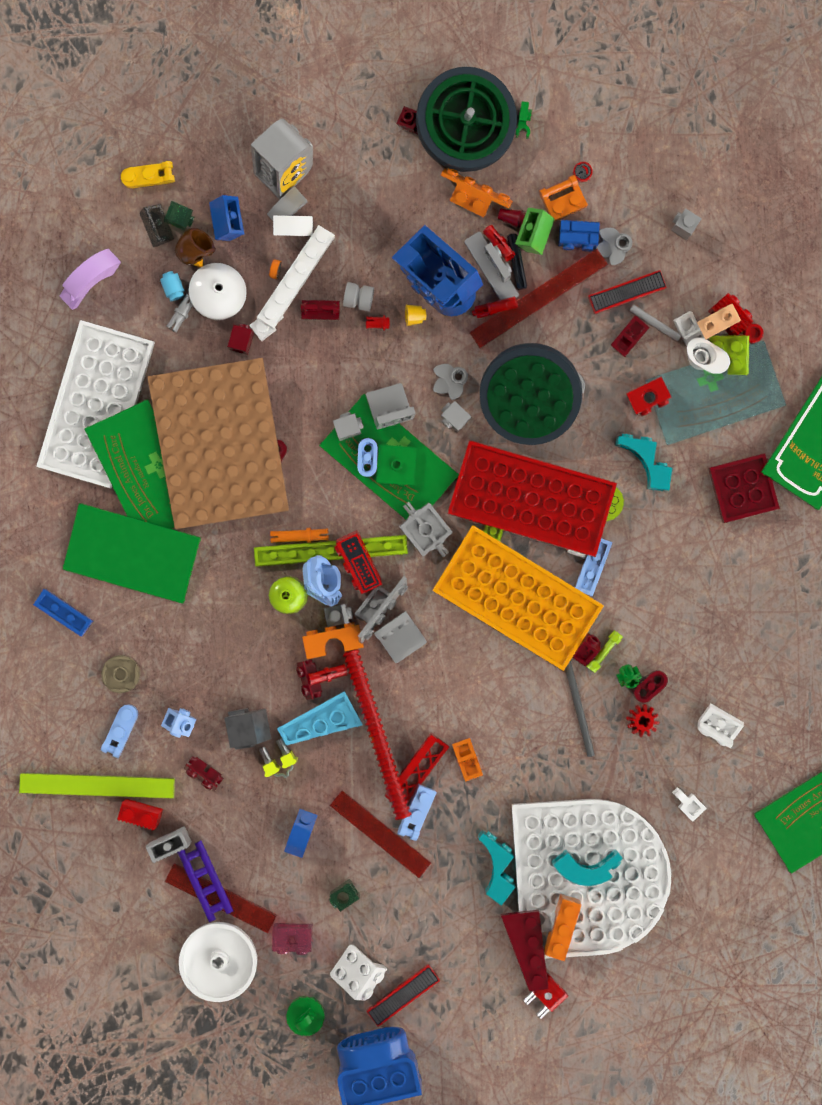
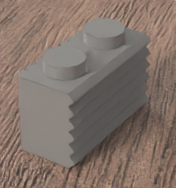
(168, 844)

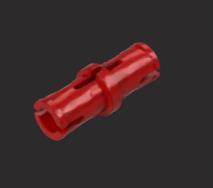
(499, 241)
(337, 672)

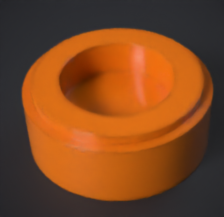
(275, 269)

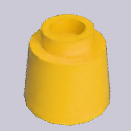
(414, 315)

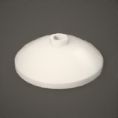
(215, 303)

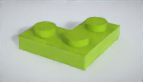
(737, 349)

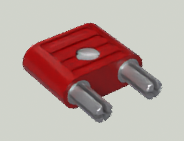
(549, 997)

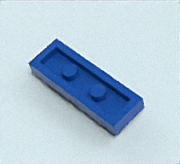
(63, 612)

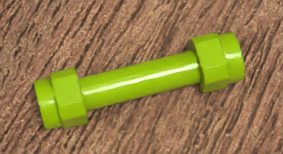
(614, 638)

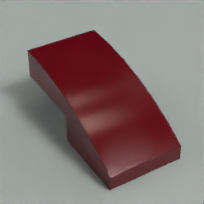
(630, 336)

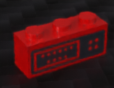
(358, 562)

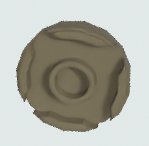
(120, 674)

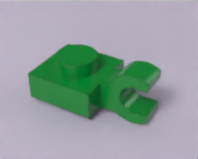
(524, 116)

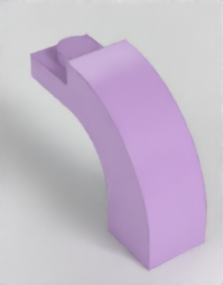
(87, 275)

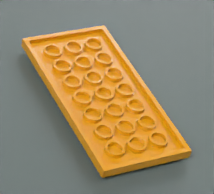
(518, 598)

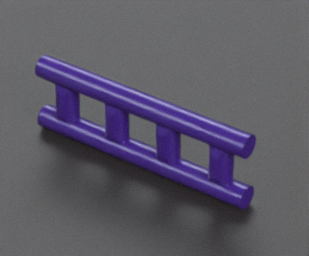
(216, 886)

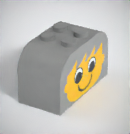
(281, 157)

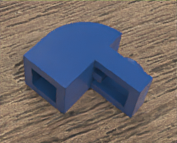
(300, 833)

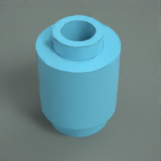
(172, 286)

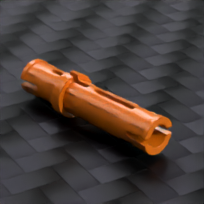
(300, 535)

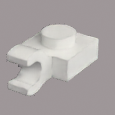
(262, 330)
(690, 805)

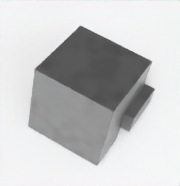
(247, 728)

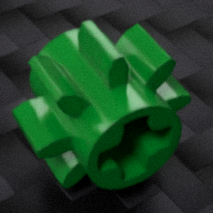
(629, 676)

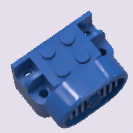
(438, 273)
(377, 1068)

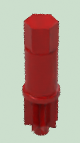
(495, 307)

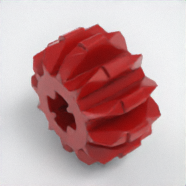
(643, 712)

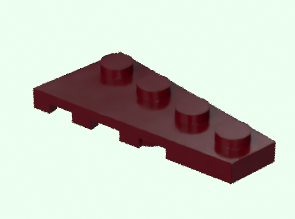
(527, 942)

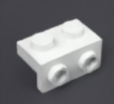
(719, 725)

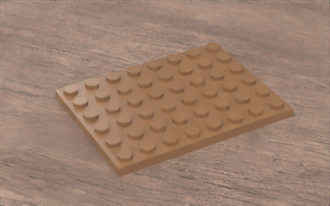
(218, 443)

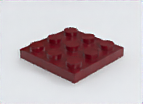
(743, 489)

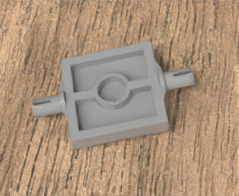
(425, 529)

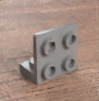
(389, 406)
(400, 637)

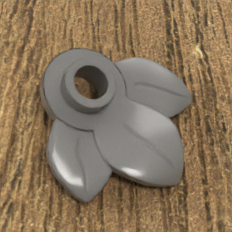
(610, 245)
(447, 383)

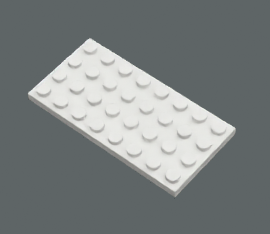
(98, 382)

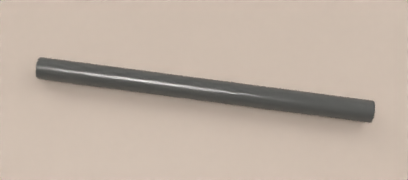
(579, 710)

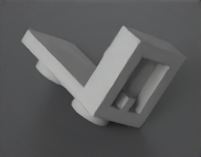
(338, 615)

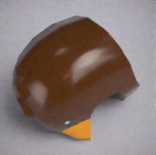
(193, 246)

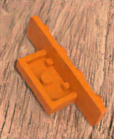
(472, 195)

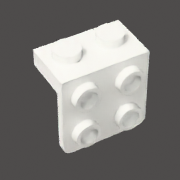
(357, 973)

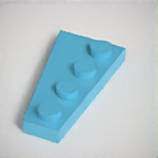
(329, 717)

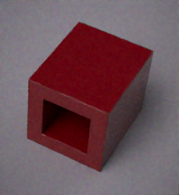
(241, 339)

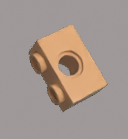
(718, 321)

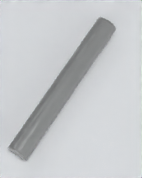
(655, 323)

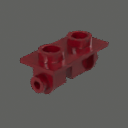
(320, 310)
(303, 670)
(196, 770)

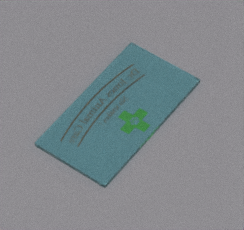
(711, 401)

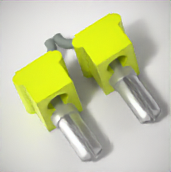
(287, 758)

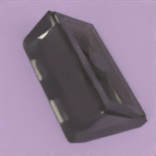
(157, 230)

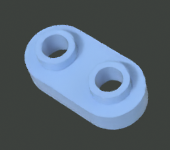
(367, 457)

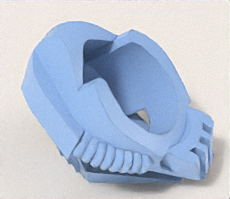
(319, 574)

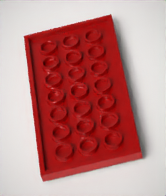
(532, 498)

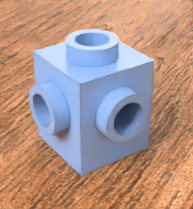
(178, 722)

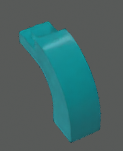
(586, 874)

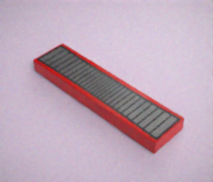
(627, 292)
(403, 995)

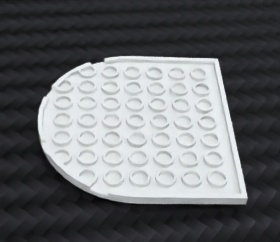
(590, 829)

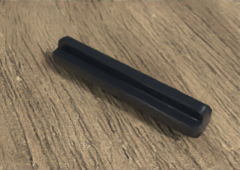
(517, 263)

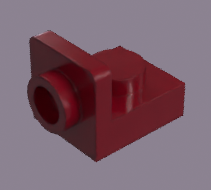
(587, 650)

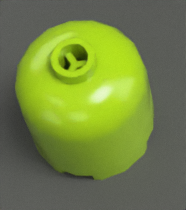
(297, 593)

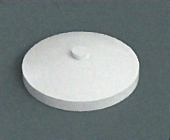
(218, 962)

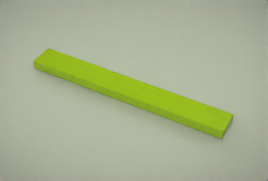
(303, 552)
(97, 785)

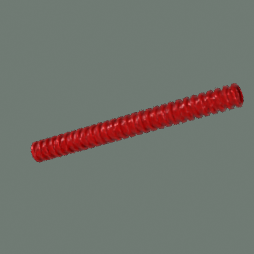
(377, 734)

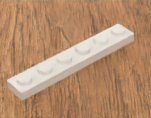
(295, 277)

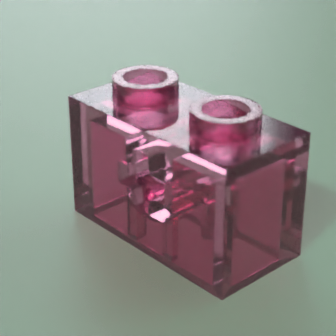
(302, 935)

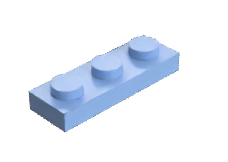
(592, 569)

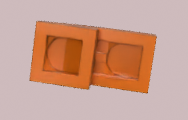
(467, 759)

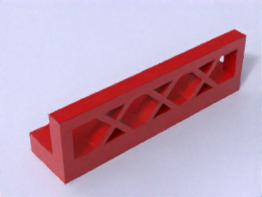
(416, 759)

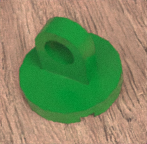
(305, 1016)

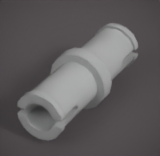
(180, 314)

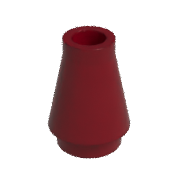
(512, 217)

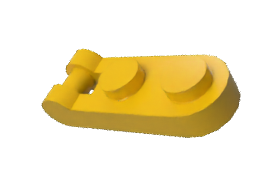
(148, 175)

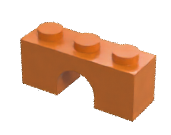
(316, 642)
(563, 928)

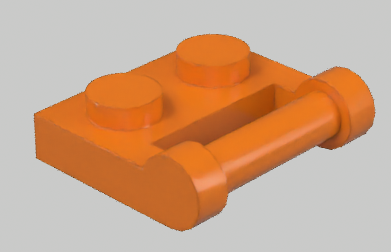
(565, 204)

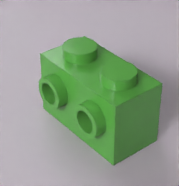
(535, 231)

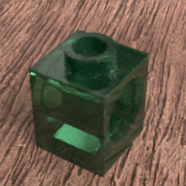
(179, 216)
(348, 888)

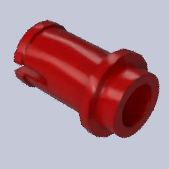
(378, 322)

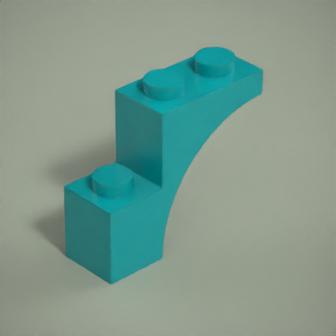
(644, 449)
(500, 884)

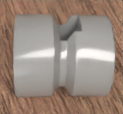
(358, 296)

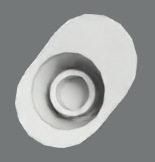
(707, 356)

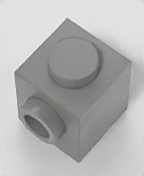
(685, 223)
(454, 416)
(347, 426)

